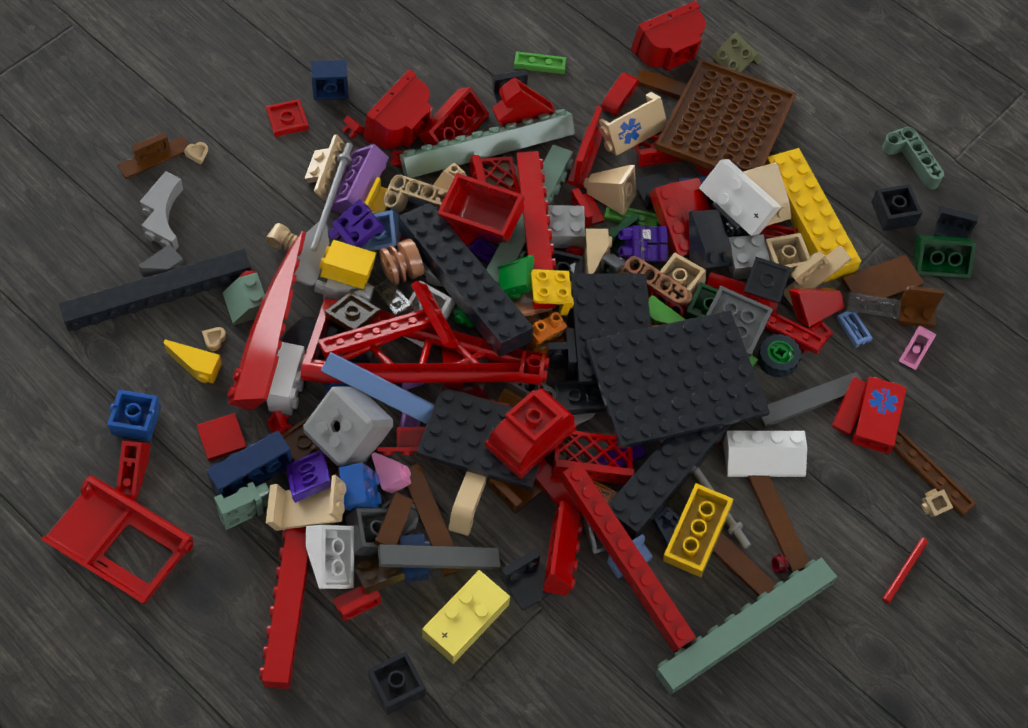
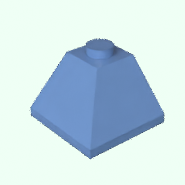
(388, 237)

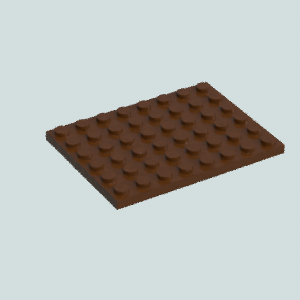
(725, 118)

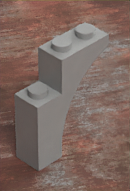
(157, 206)

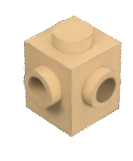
(936, 503)

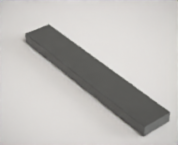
(807, 400)
(438, 557)

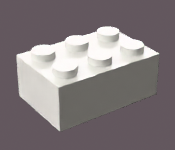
(287, 379)

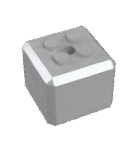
(361, 425)

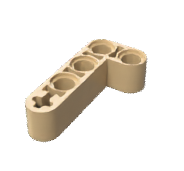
(407, 191)
(466, 503)

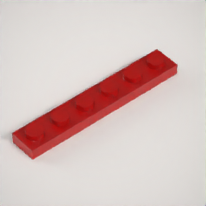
(374, 333)

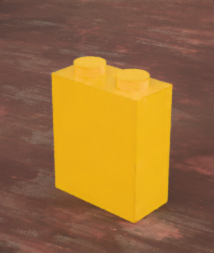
(347, 264)

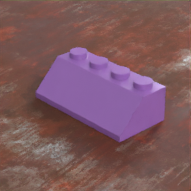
(359, 177)

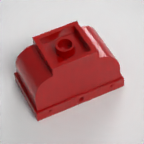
(671, 40)
(399, 117)
(482, 208)
(530, 432)

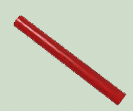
(905, 570)

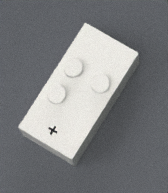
(740, 197)

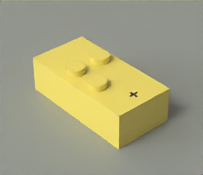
(465, 616)

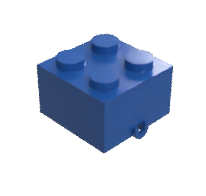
(134, 415)
(360, 487)

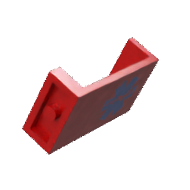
(879, 415)

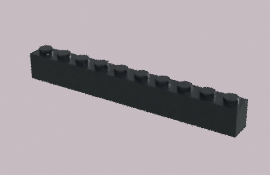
(154, 290)

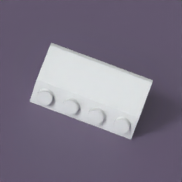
(765, 453)

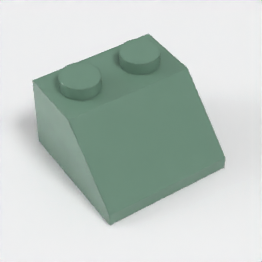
(244, 298)

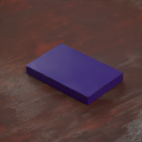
(308, 476)

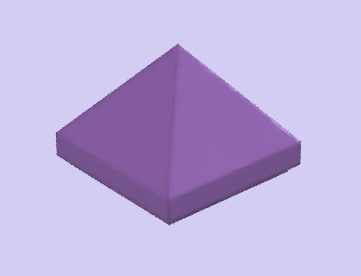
(408, 421)

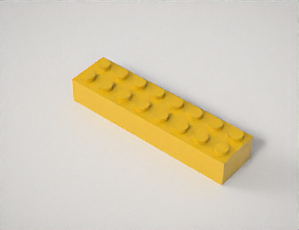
(812, 211)

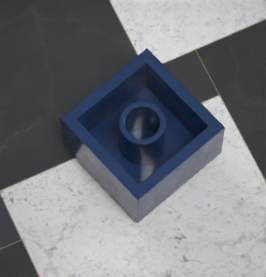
(329, 79)

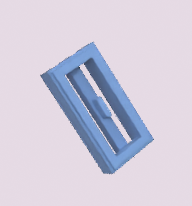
(851, 329)

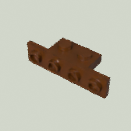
(152, 153)

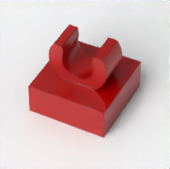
(354, 126)
(277, 422)

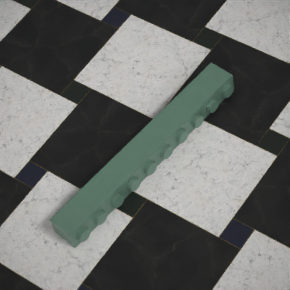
(487, 143)
(555, 170)
(745, 626)

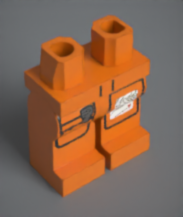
(547, 330)

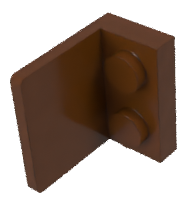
(919, 306)

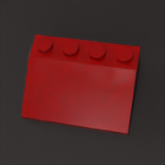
(672, 209)

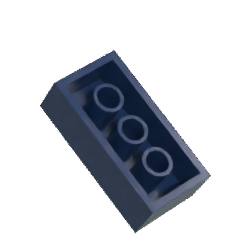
(254, 464)

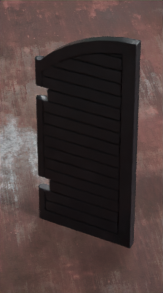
(303, 329)

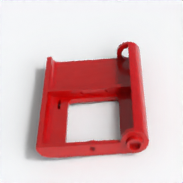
(96, 523)

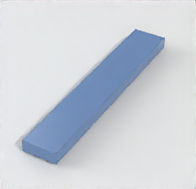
(377, 387)

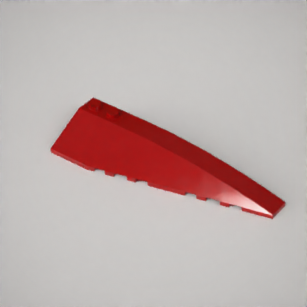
(259, 357)

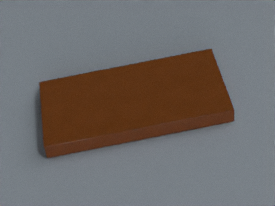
(884, 279)
(303, 446)

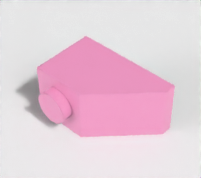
(917, 347)
(391, 473)

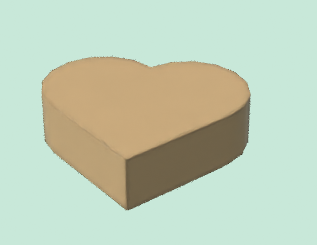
(196, 152)
(214, 337)

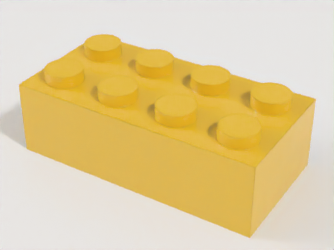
(698, 530)

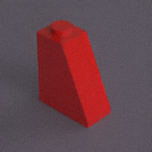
(815, 304)

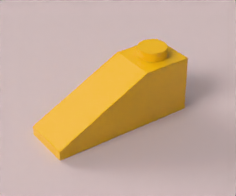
(199, 363)

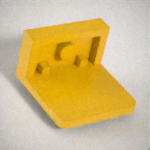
(552, 288)

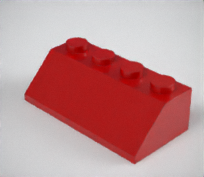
(456, 118)
(562, 550)

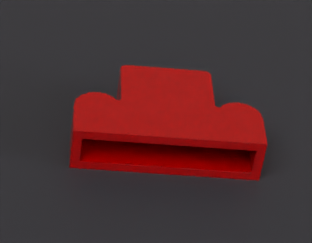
(520, 103)

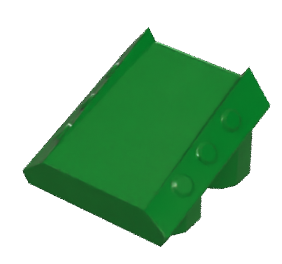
(516, 277)

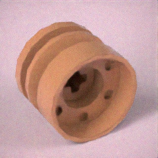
(403, 262)

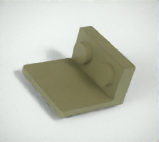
(736, 54)

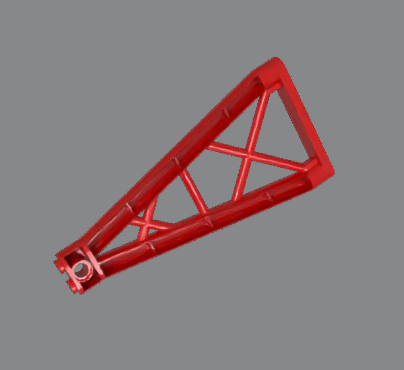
(513, 367)

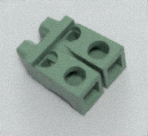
(242, 505)

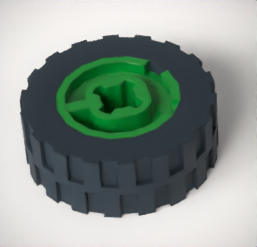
(779, 355)

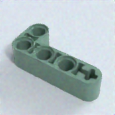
(916, 152)

